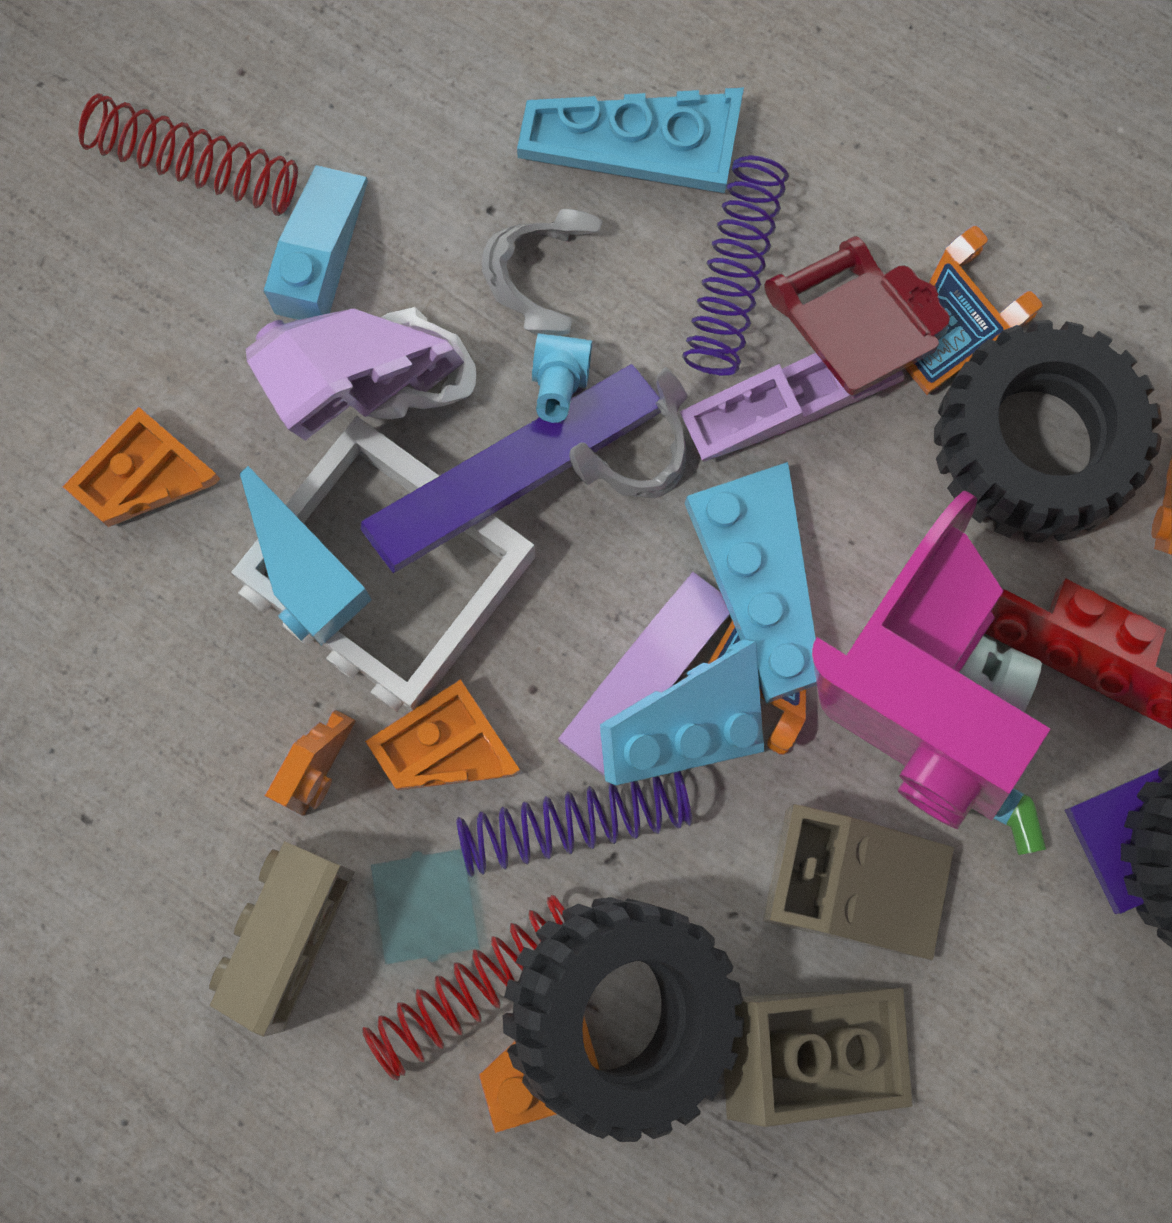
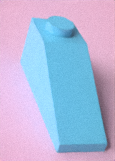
(315, 244)
(302, 572)

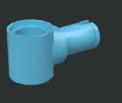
(559, 368)

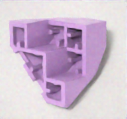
(341, 361)

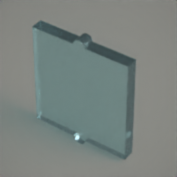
(424, 906)

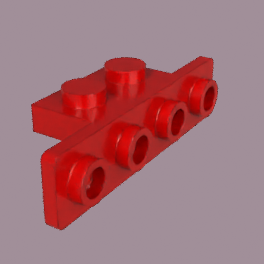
(1091, 644)

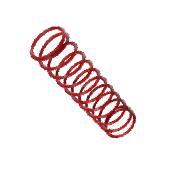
(277, 211)
(394, 1065)

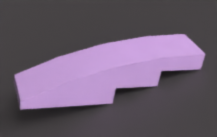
(769, 406)
(651, 663)

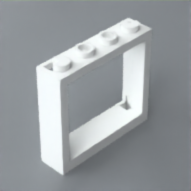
(411, 474)

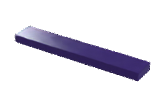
(508, 470)

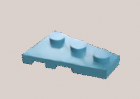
(691, 724)

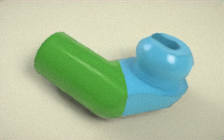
(1021, 815)

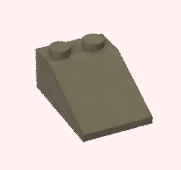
(819, 1056)

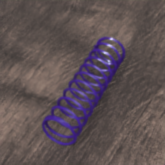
(751, 183)
(466, 838)

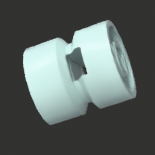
(1006, 675)

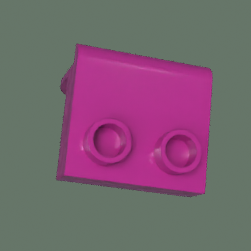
(906, 686)

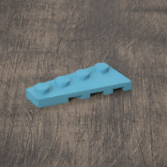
(653, 139)
(760, 571)

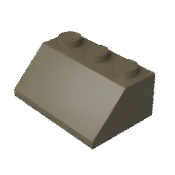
(279, 939)

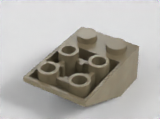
(858, 882)

